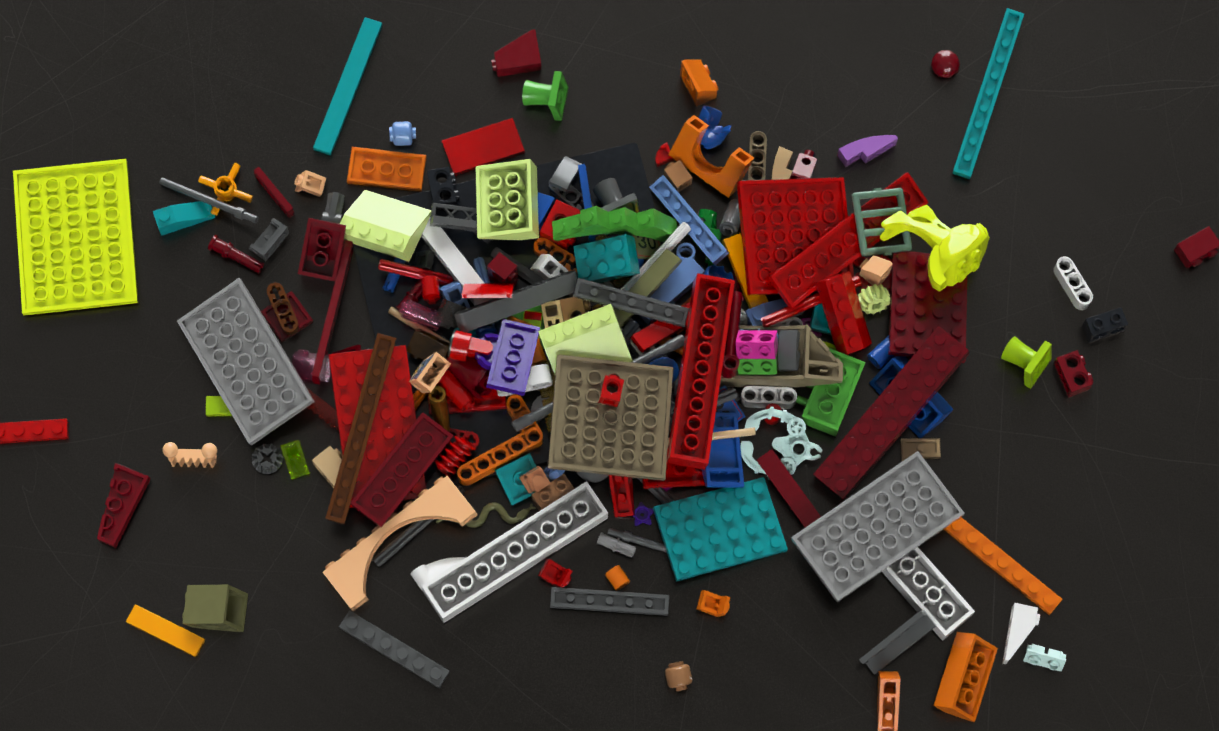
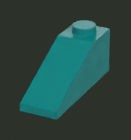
(182, 216)

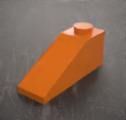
(888, 700)

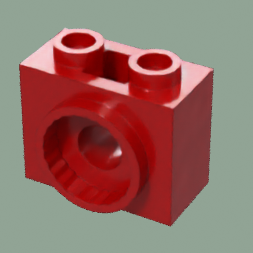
(559, 211)

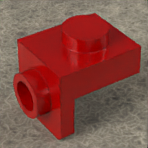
(555, 574)

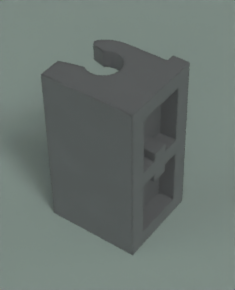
(269, 240)

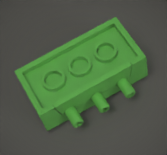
(830, 401)

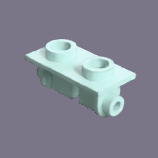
(1053, 660)

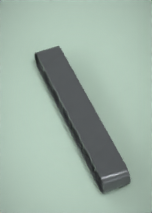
(521, 300)

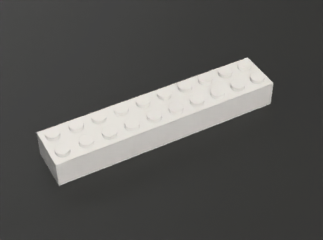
(515, 552)

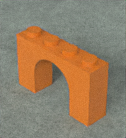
(688, 151)

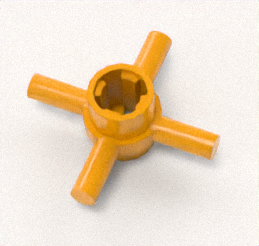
(223, 182)

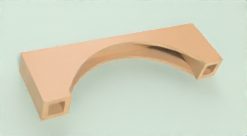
(351, 570)

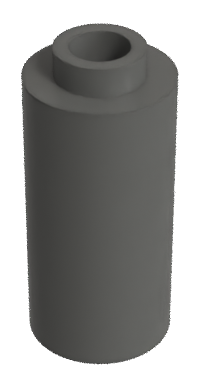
(731, 219)

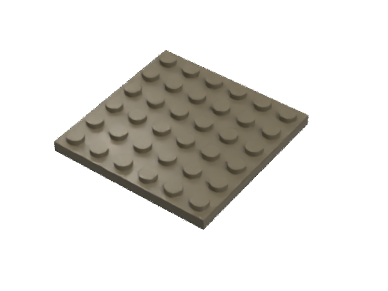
(607, 438)

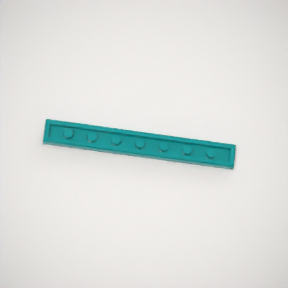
(347, 86)

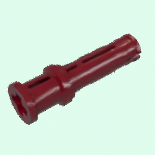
(228, 250)

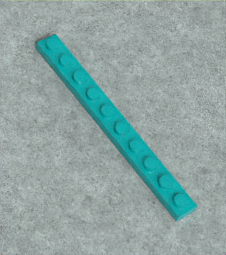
(988, 93)

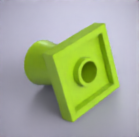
(1028, 359)

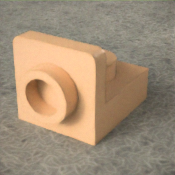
(310, 183)

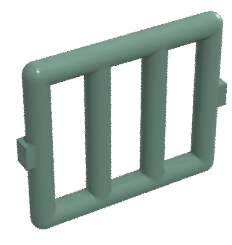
(863, 233)

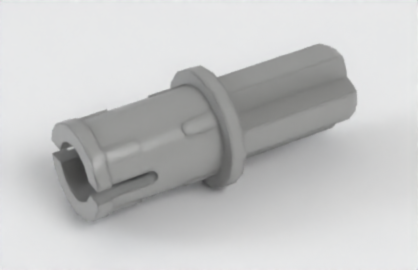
(616, 545)

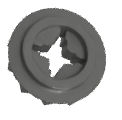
(266, 467)

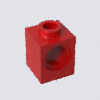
(607, 397)

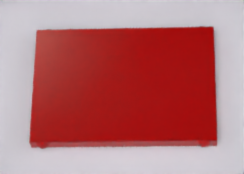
(488, 290)

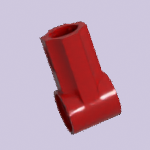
(430, 289)

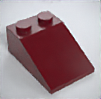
(322, 249)

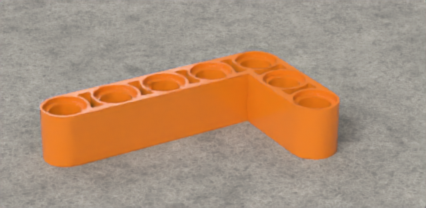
(505, 447)

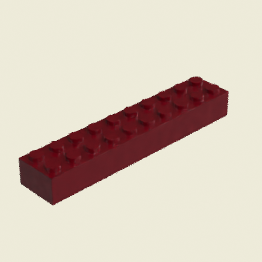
(891, 413)

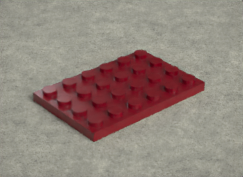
(919, 308)

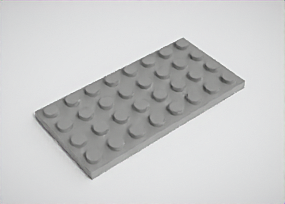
(245, 361)
(877, 526)

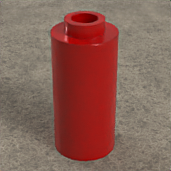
(456, 391)

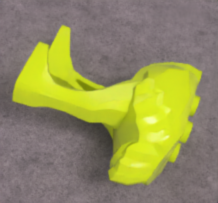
(954, 250)

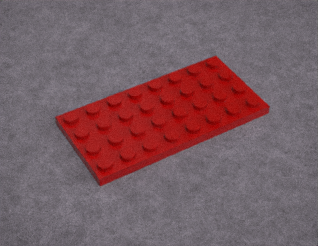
(393, 414)

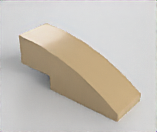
(781, 164)

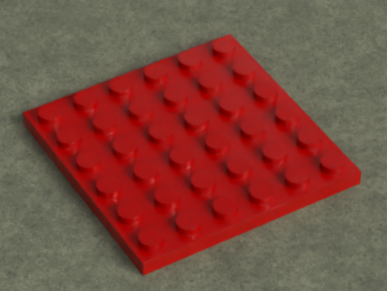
(783, 220)

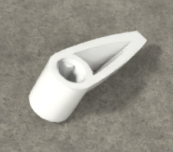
(427, 572)

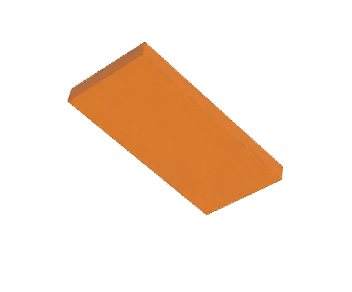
(386, 169)

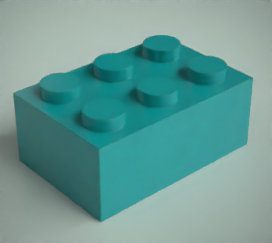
(607, 259)

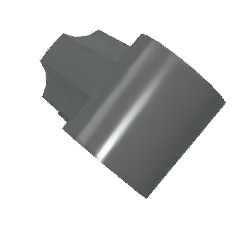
(334, 208)

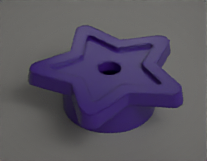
(647, 513)

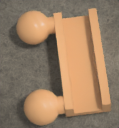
(206, 455)

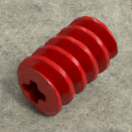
(454, 456)

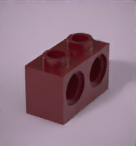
(502, 270)
(1068, 374)

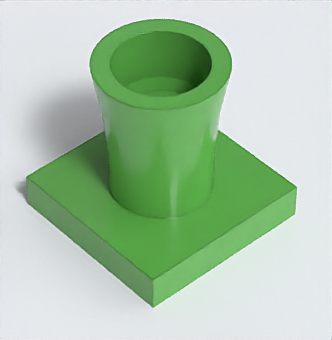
(550, 95)

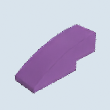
(866, 148)

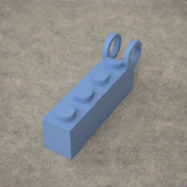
(680, 279)

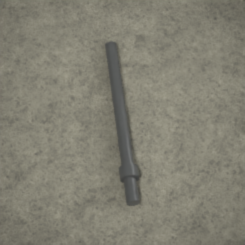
(238, 212)
(627, 537)

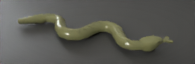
(521, 515)

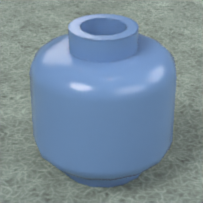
(402, 133)

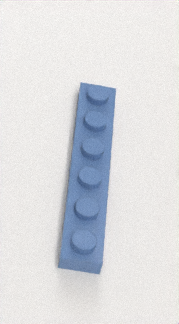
(684, 213)

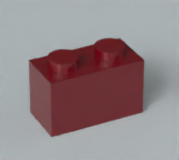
(1197, 247)

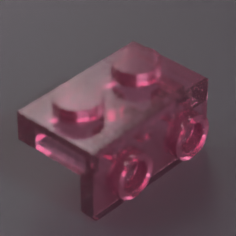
(304, 364)

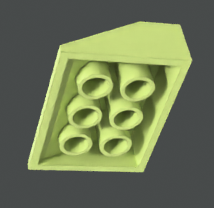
(507, 201)
(385, 224)
(588, 336)

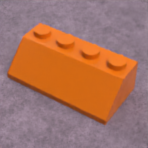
(965, 676)

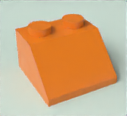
(698, 81)

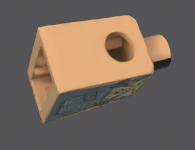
(426, 375)

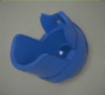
(714, 134)

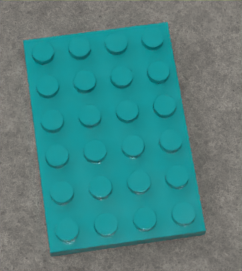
(720, 529)

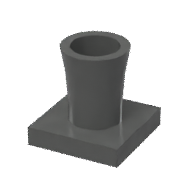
(611, 197)

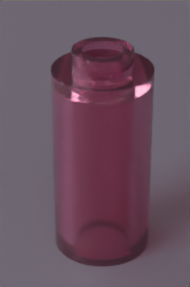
(419, 314)

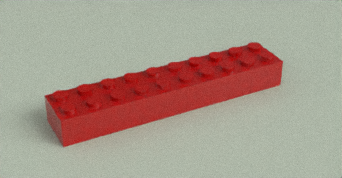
(700, 371)

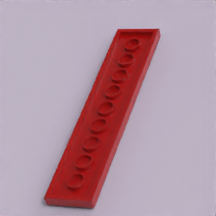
(838, 246)

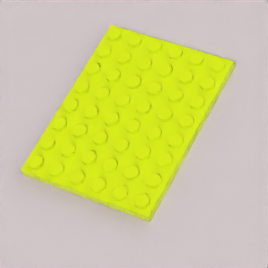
(75, 237)

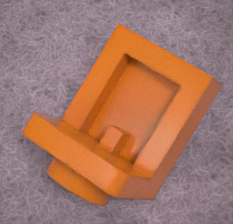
(713, 603)

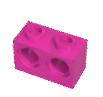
(756, 344)

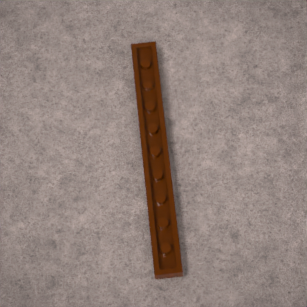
(360, 428)

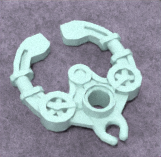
(785, 444)

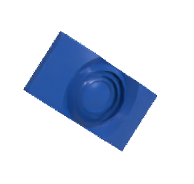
(725, 456)

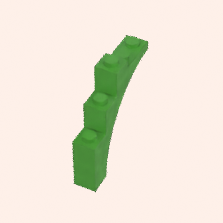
(622, 221)

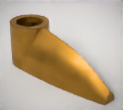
(439, 407)

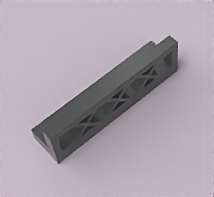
(449, 221)
(898, 642)

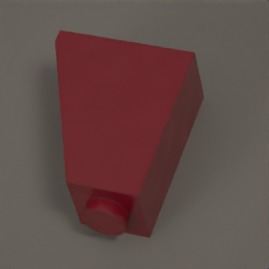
(518, 56)

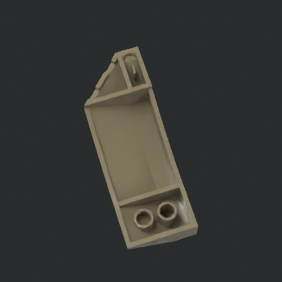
(815, 367)

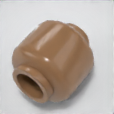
(678, 675)

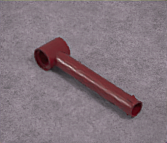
(733, 327)

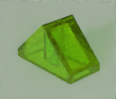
(295, 459)

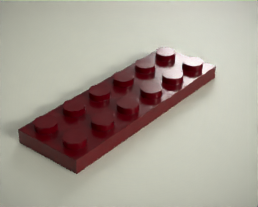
(401, 470)

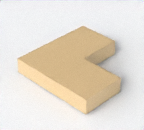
(927, 447)

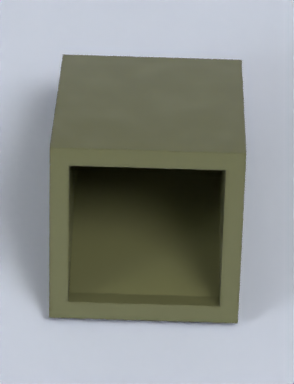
(215, 607)

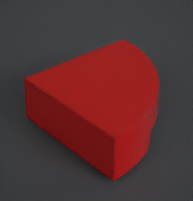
(662, 155)

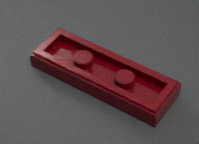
(273, 192)

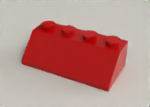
(844, 313)

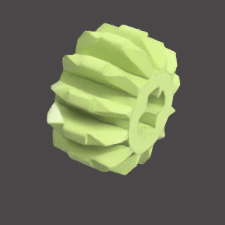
(874, 299)

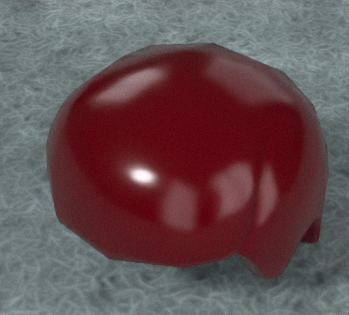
(945, 63)

